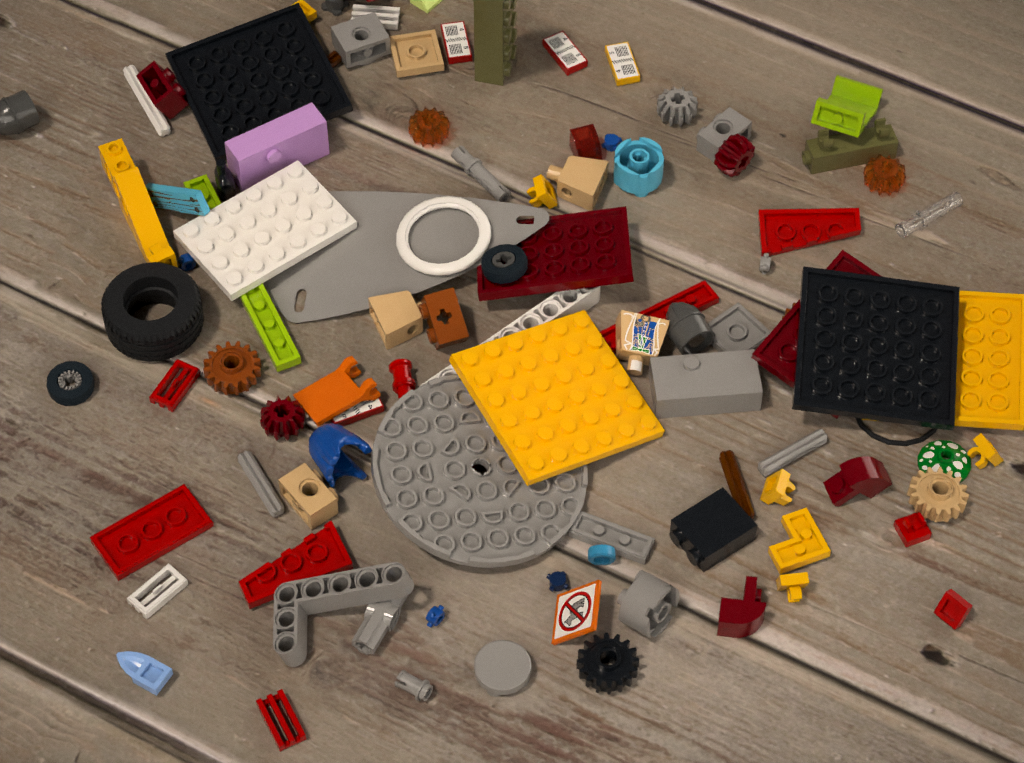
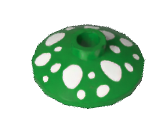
(957, 461)

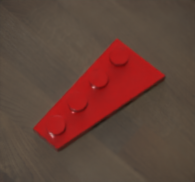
(801, 228)
(315, 556)

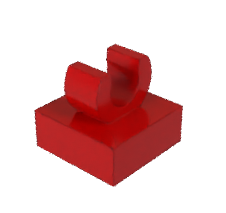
(912, 529)
(953, 609)

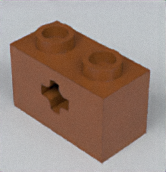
(446, 304)

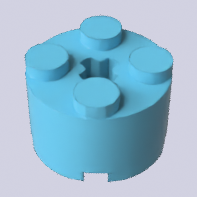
(638, 166)

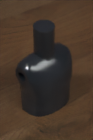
(224, 181)

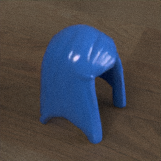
(326, 452)

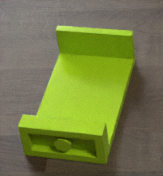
(848, 106)

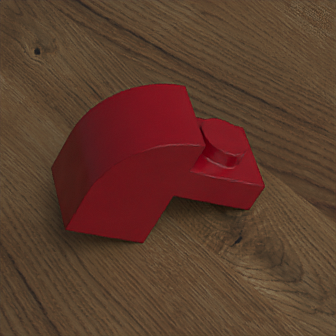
(857, 476)
(742, 617)

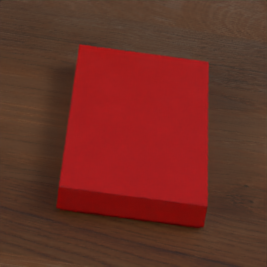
(151, 532)

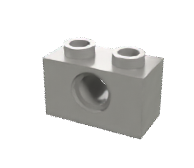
(722, 126)

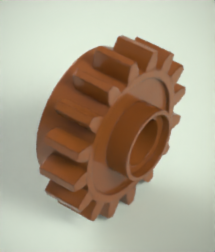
(232, 368)

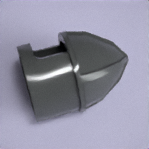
(17, 113)
(685, 324)

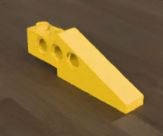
(132, 196)

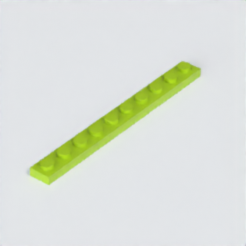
(258, 302)

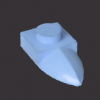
(145, 670)

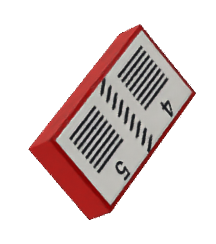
(456, 42)
(565, 53)
(359, 411)

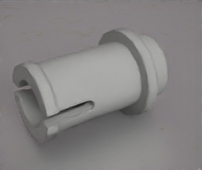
(419, 688)

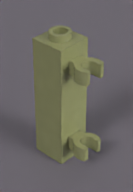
(846, 151)

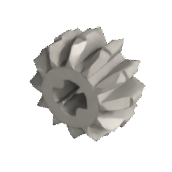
(677, 106)

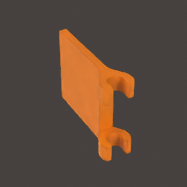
(336, 393)

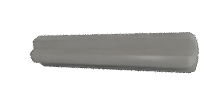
(792, 452)
(261, 483)

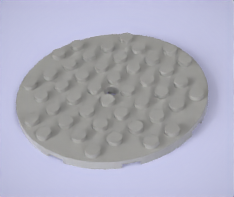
(449, 508)

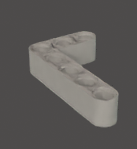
(298, 599)

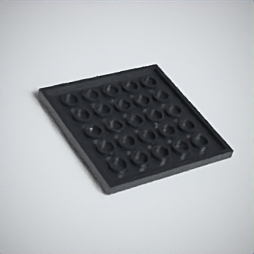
(256, 76)
(876, 348)

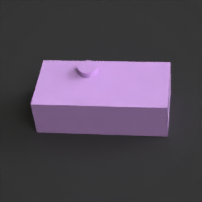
(277, 144)

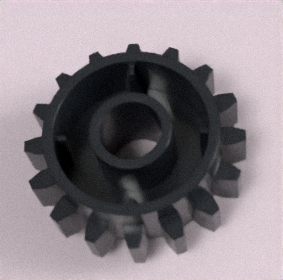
(607, 677)

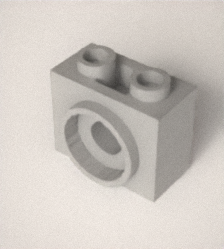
(361, 40)

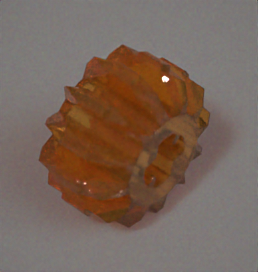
(429, 127)
(884, 175)

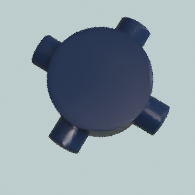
(557, 581)

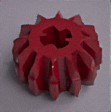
(734, 155)
(282, 418)

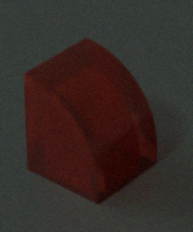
(585, 142)

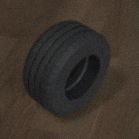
(149, 285)

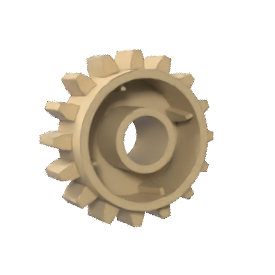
(937, 495)

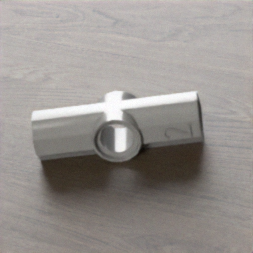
(377, 621)

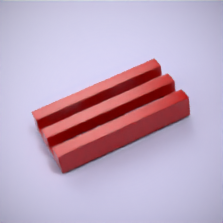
(193, 372)
(272, 701)

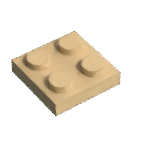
(416, 53)

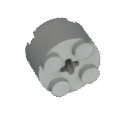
(647, 604)

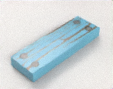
(177, 199)

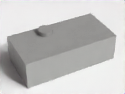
(705, 384)

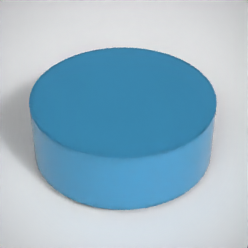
(601, 554)

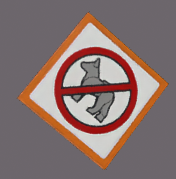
(576, 612)

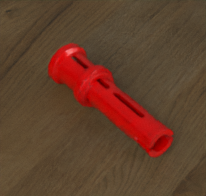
(402, 376)

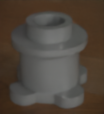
(334, 6)

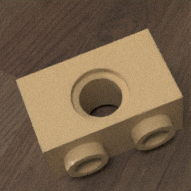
(312, 509)

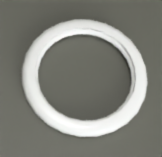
(451, 267)

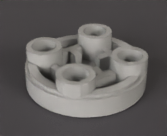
(502, 667)

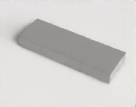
(599, 531)

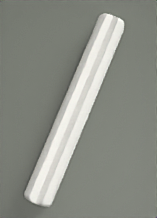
(154, 114)

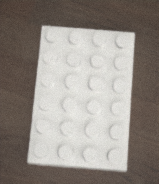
(265, 230)

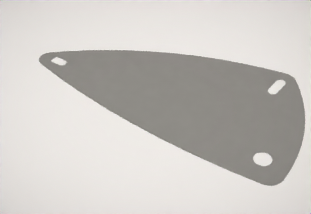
(367, 258)

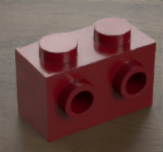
(162, 89)

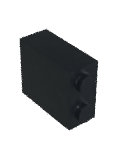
(712, 529)

